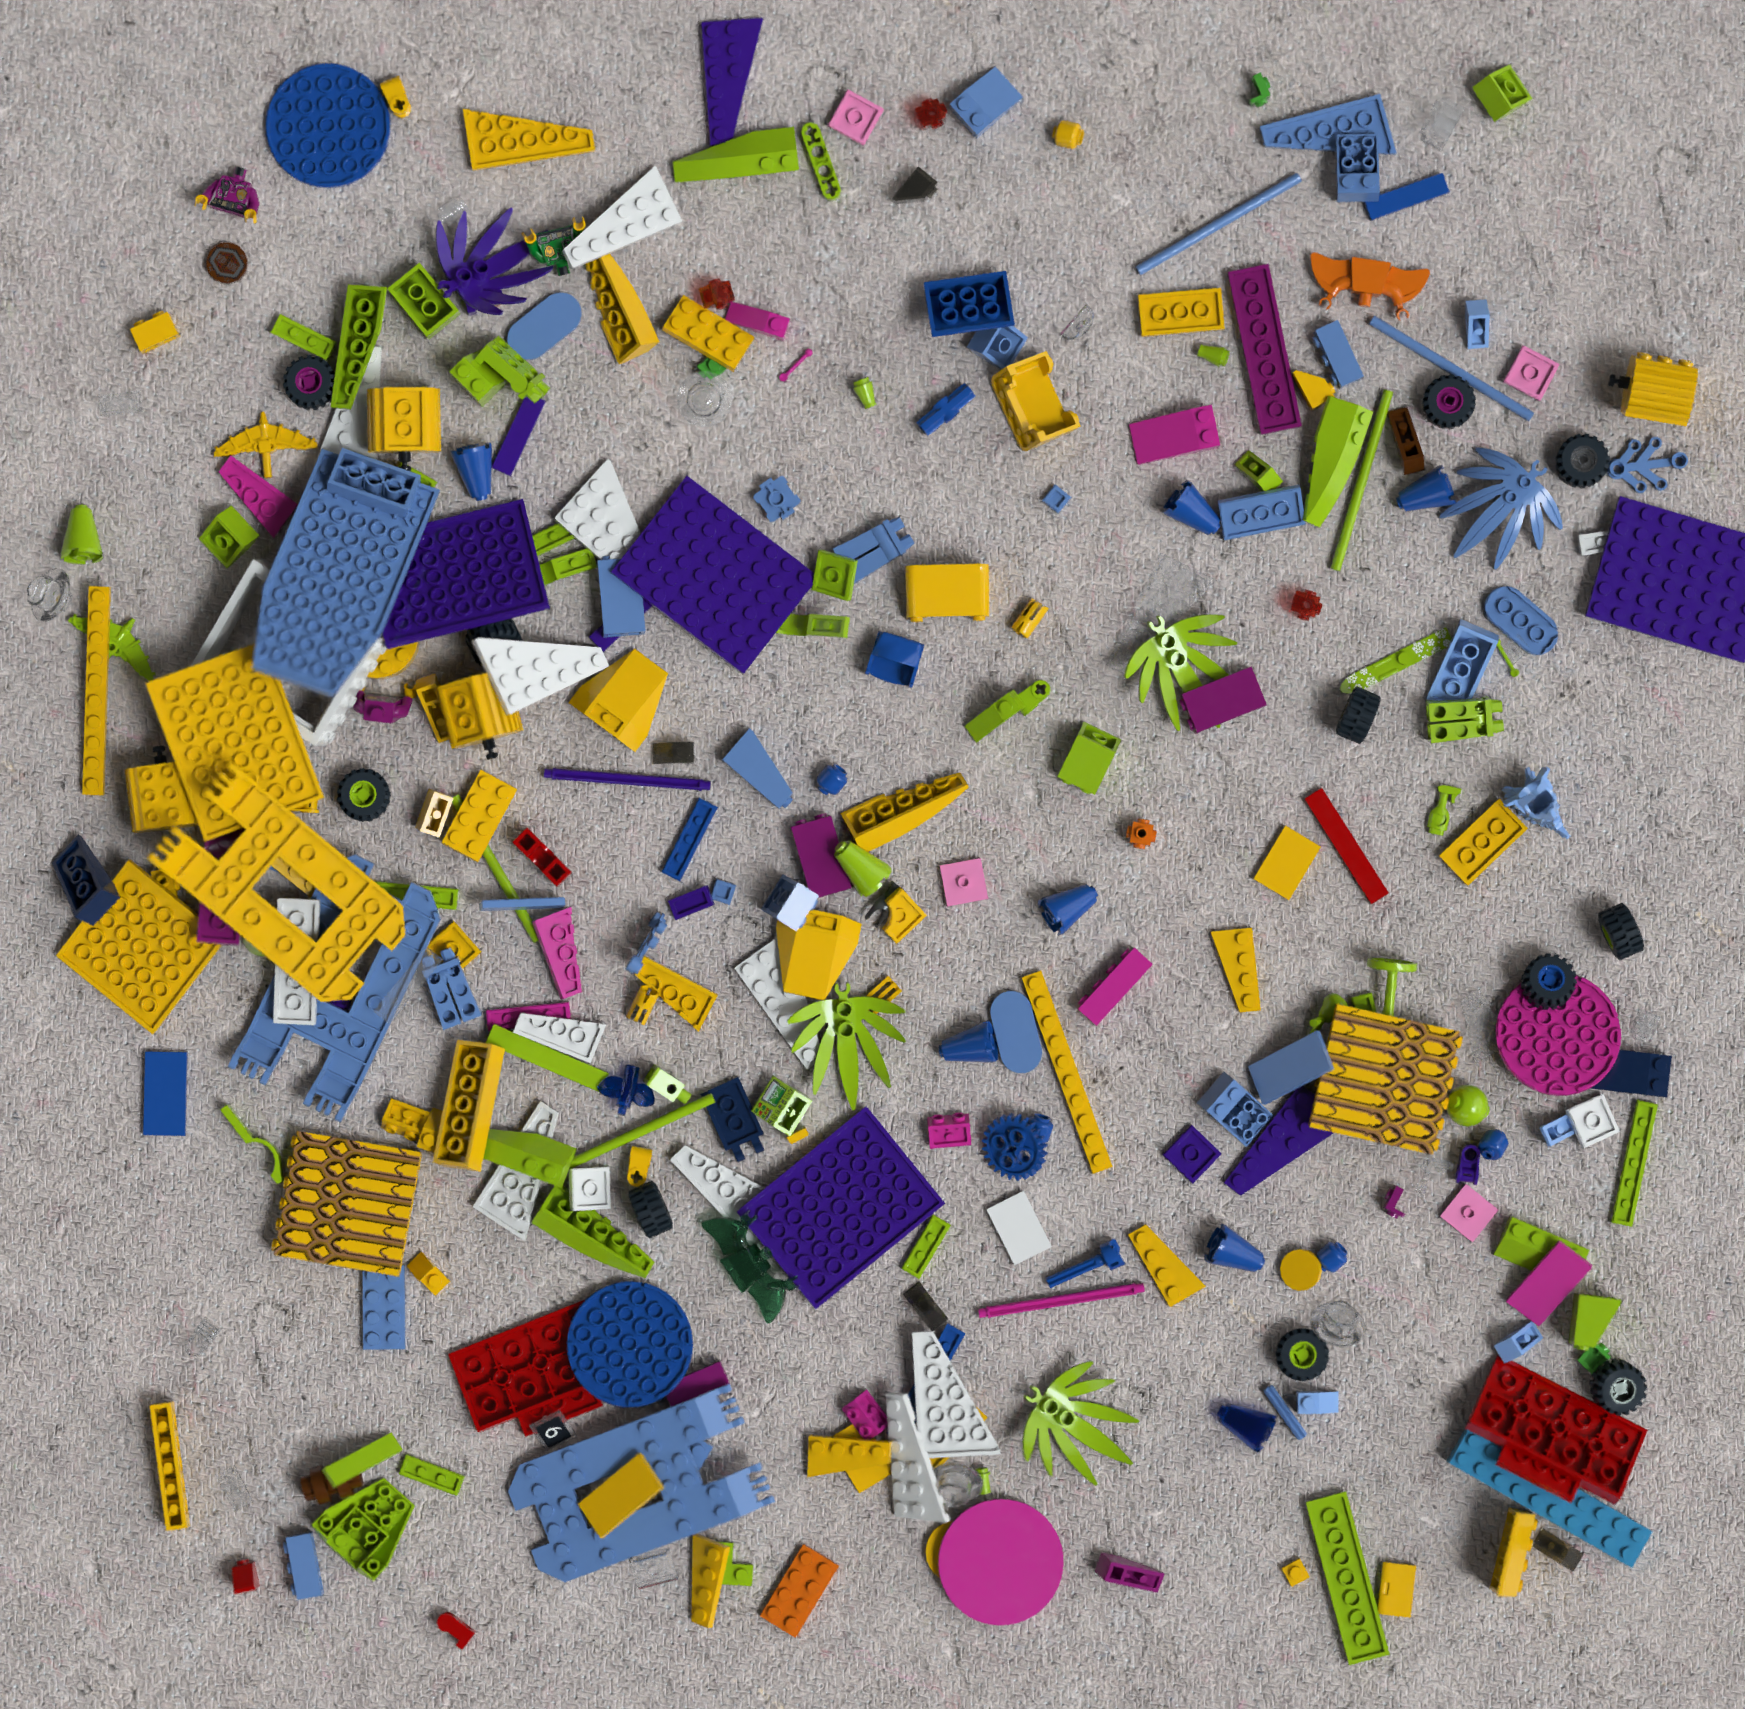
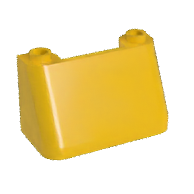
(1032, 402)
(947, 591)

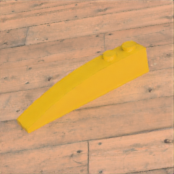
(623, 313)
(894, 815)

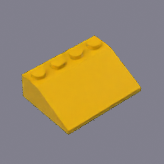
(1512, 1552)

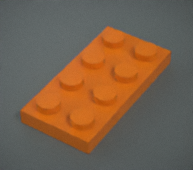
(799, 1590)

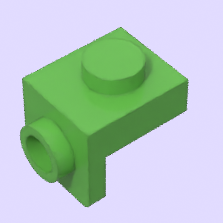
(1262, 85)
(1594, 1357)

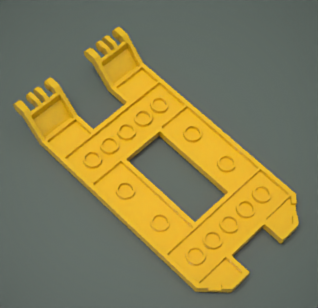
(228, 891)

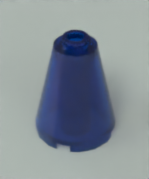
(1247, 1424)

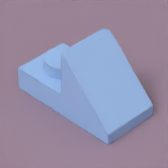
(1557, 1130)

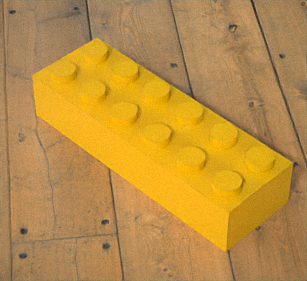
(468, 1105)

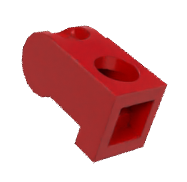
(456, 1627)

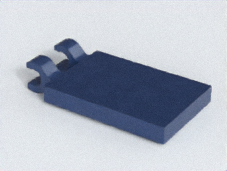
(734, 1118)

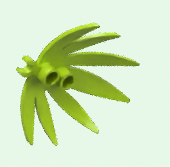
(1171, 651)
(844, 1020)
(1056, 1412)

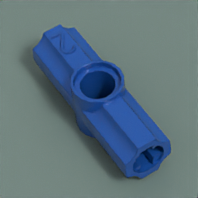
(946, 409)

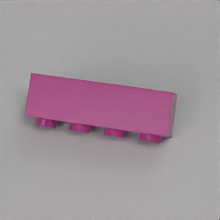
(1115, 986)

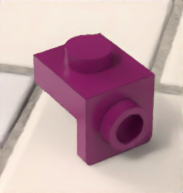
(1392, 1197)

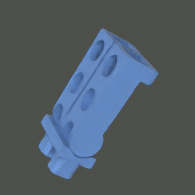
(881, 536)
(451, 973)

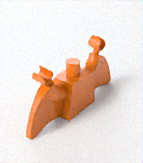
(1368, 279)

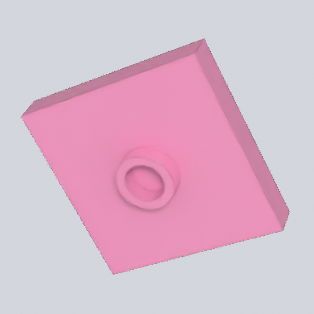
(855, 117)
(1531, 373)
(963, 882)
(1468, 1212)

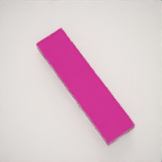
(508, 1017)

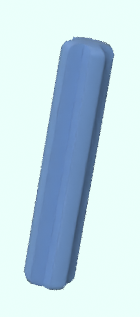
(1285, 1412)

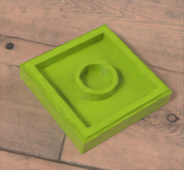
(834, 575)

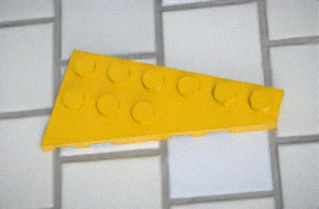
(513, 140)

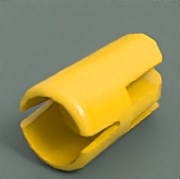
(1029, 618)
(644, 1002)

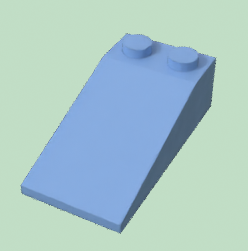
(1463, 663)

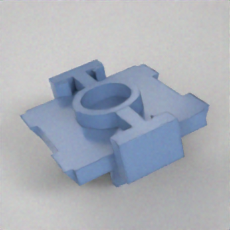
(777, 499)

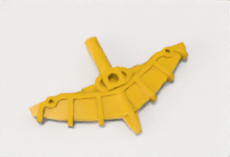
(265, 440)

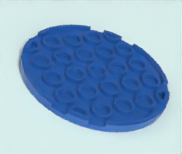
(328, 125)
(630, 1344)

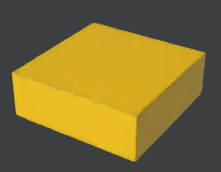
(798, 1135)

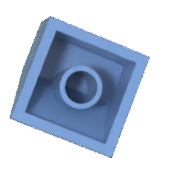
(998, 345)

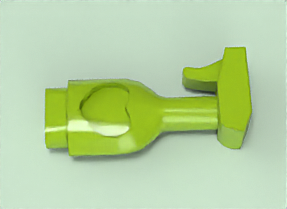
(1439, 815)

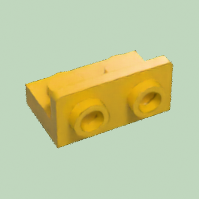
(404, 1120)

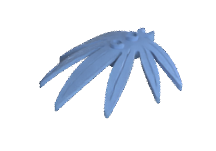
(1515, 492)

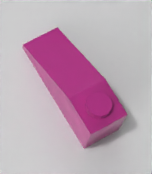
(758, 320)

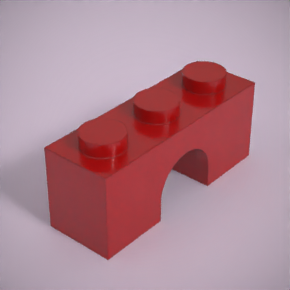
(542, 857)

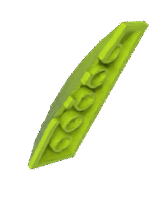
(742, 156)
(358, 338)
(1336, 451)
(530, 1155)
(590, 1234)

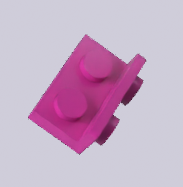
(949, 1130)
(866, 1415)

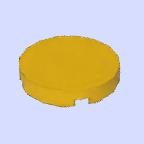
(1300, 1269)

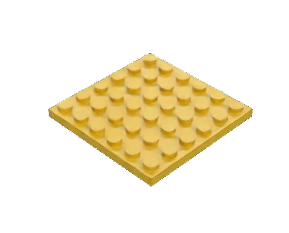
(140, 949)

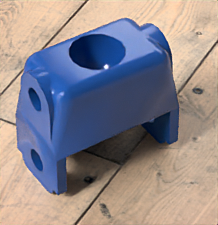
(895, 659)

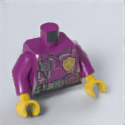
(231, 196)
(384, 707)

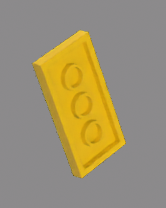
(1181, 312)
(708, 333)
(479, 816)
(1483, 842)

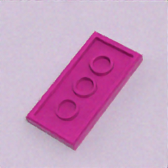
(1549, 1283)

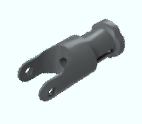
(881, 904)

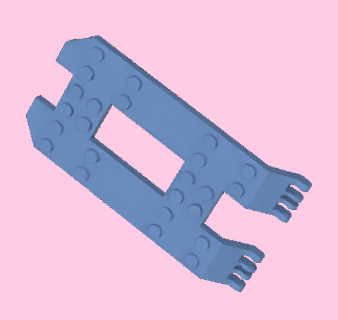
(350, 1035)
(664, 1442)

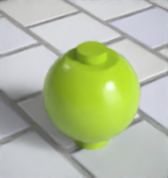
(1467, 1105)

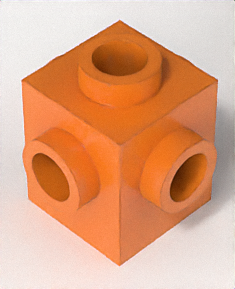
(1132, 833)

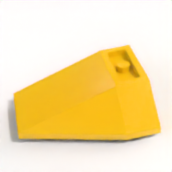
(623, 698)
(815, 952)

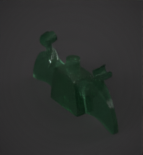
(749, 1264)

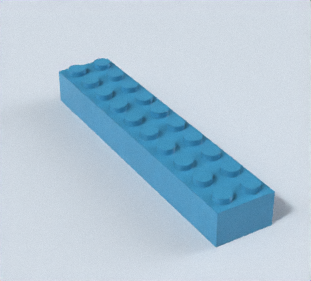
(1582, 1517)

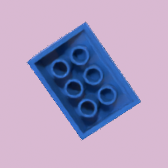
(968, 304)

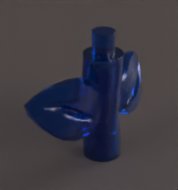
(627, 1090)

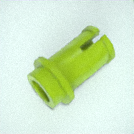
(984, 1473)

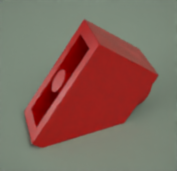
(245, 1576)

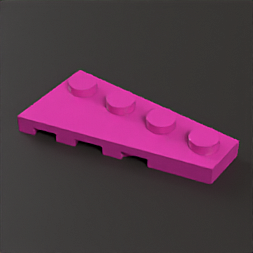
(262, 498)
(558, 946)

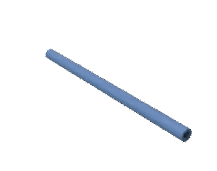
(1218, 223)
(1451, 368)

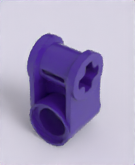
(1468, 1166)

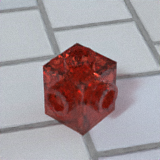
(927, 120)
(716, 294)
(1297, 606)

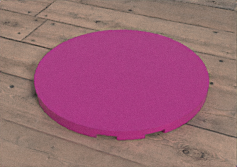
(1562, 1047)
(1000, 1562)

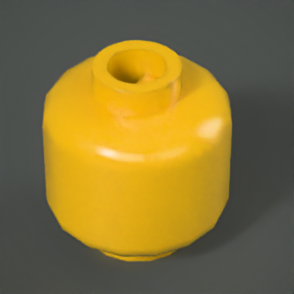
(1068, 134)

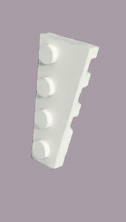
(565, 1035)

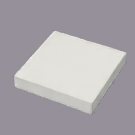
(1592, 1121)
(589, 1188)

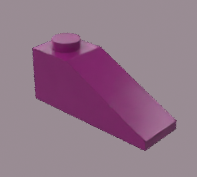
(1128, 1573)

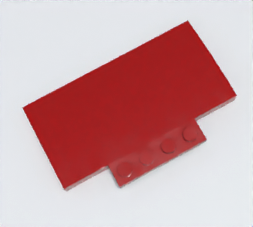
(522, 1374)
(1554, 1434)

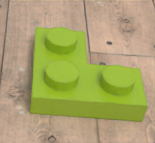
(736, 1573)

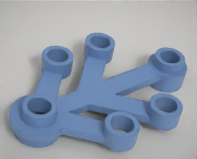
(1642, 465)
(658, 925)

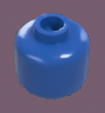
(832, 779)
(1043, 1122)
(1493, 1144)
(1332, 1256)

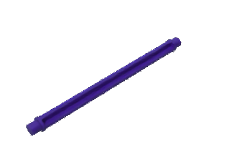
(627, 779)

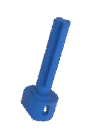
(1108, 1256)

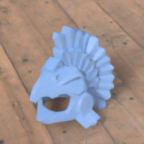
(1536, 801)

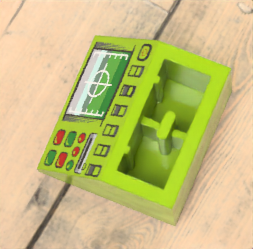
(781, 1105)

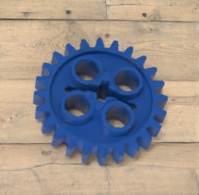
(1014, 1146)

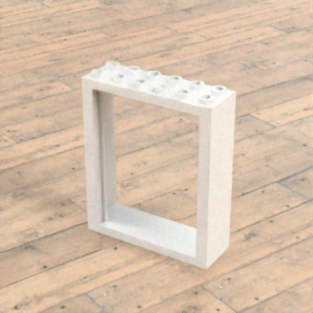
(345, 698)

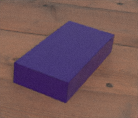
(691, 902)

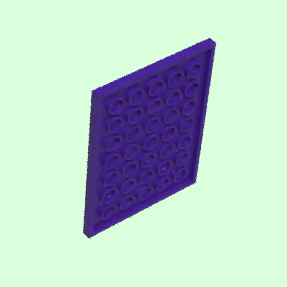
(714, 575)
(468, 576)
(1672, 579)
(841, 1207)

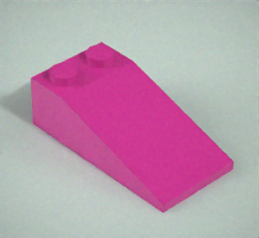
(1175, 435)

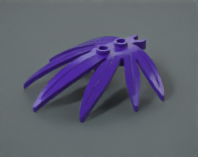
(475, 275)

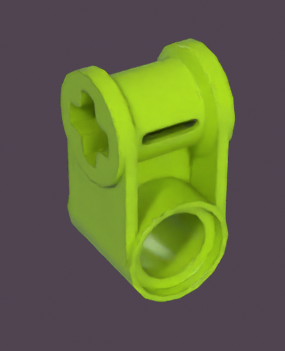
(1032, 699)

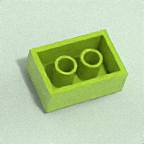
(423, 301)

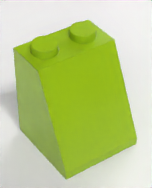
(478, 380)
(1089, 758)
(1590, 1319)

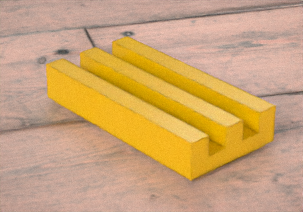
(893, 985)

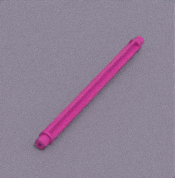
(1061, 1300)

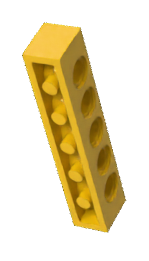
(169, 1465)

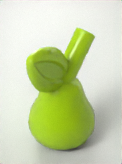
(1326, 1011)

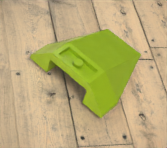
(364, 1523)

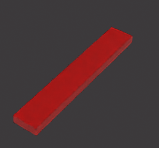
(1346, 846)

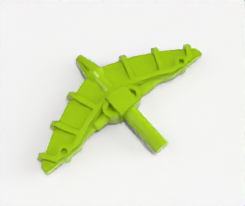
(122, 645)

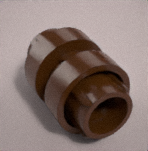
(319, 1488)

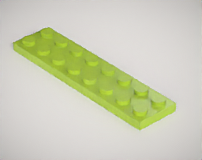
(1347, 1578)

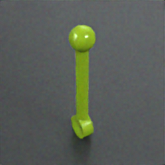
(1514, 672)

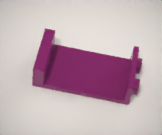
(1222, 700)
(816, 850)

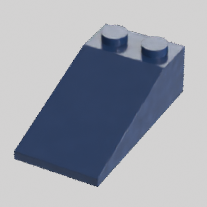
(85, 882)
(1638, 1074)

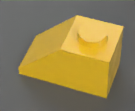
(1313, 388)
(430, 1131)

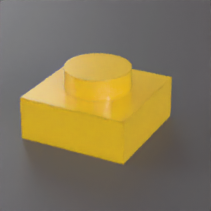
(1295, 1572)

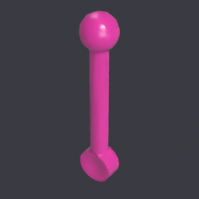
(784, 376)

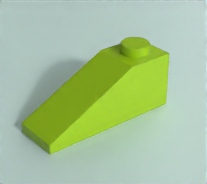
(995, 715)

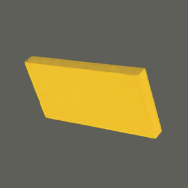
(621, 1495)

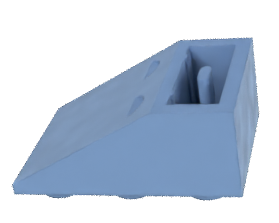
(1357, 168)
(1235, 1109)

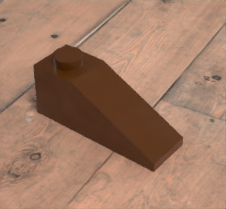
(1406, 441)

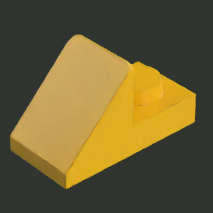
(428, 1273)

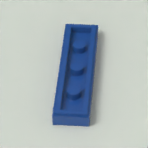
(1407, 196)
(689, 839)

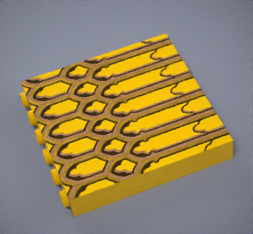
(1386, 1079)
(347, 1203)

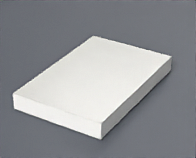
(1019, 1227)

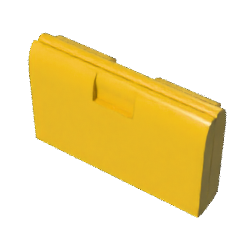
(1396, 1589)

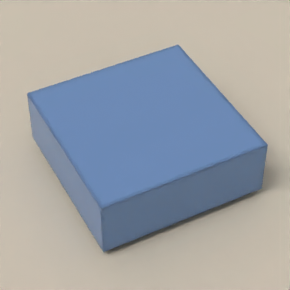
(1056, 499)
(723, 891)

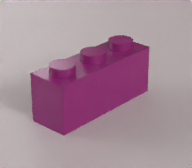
(699, 1383)

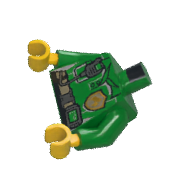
(548, 246)

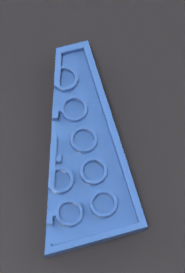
(1319, 128)

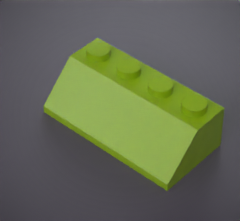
(1528, 1245)

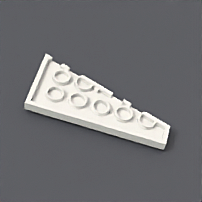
(633, 217)
(911, 1469)

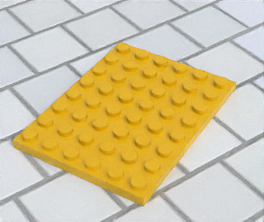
(236, 715)

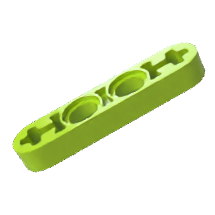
(824, 160)

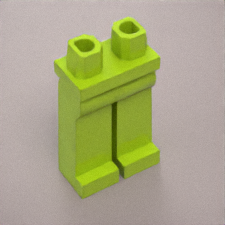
(514, 368)
(1474, 716)

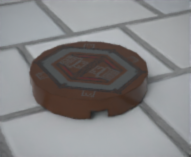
(227, 263)

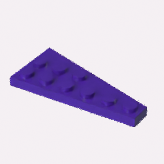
(727, 60)
(1279, 1143)

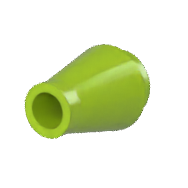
(1214, 354)
(865, 392)

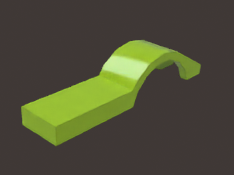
(567, 566)
(815, 625)
(247, 1136)

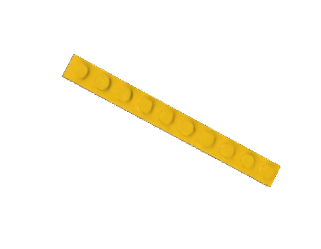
(96, 690)
(1067, 1072)

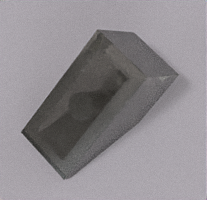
(916, 188)
(674, 753)
(925, 1306)
(1557, 1549)

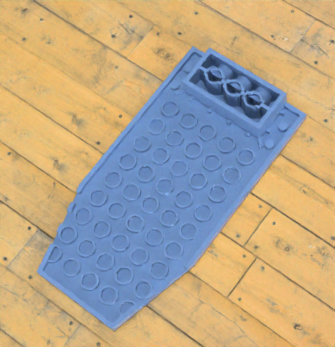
(339, 569)

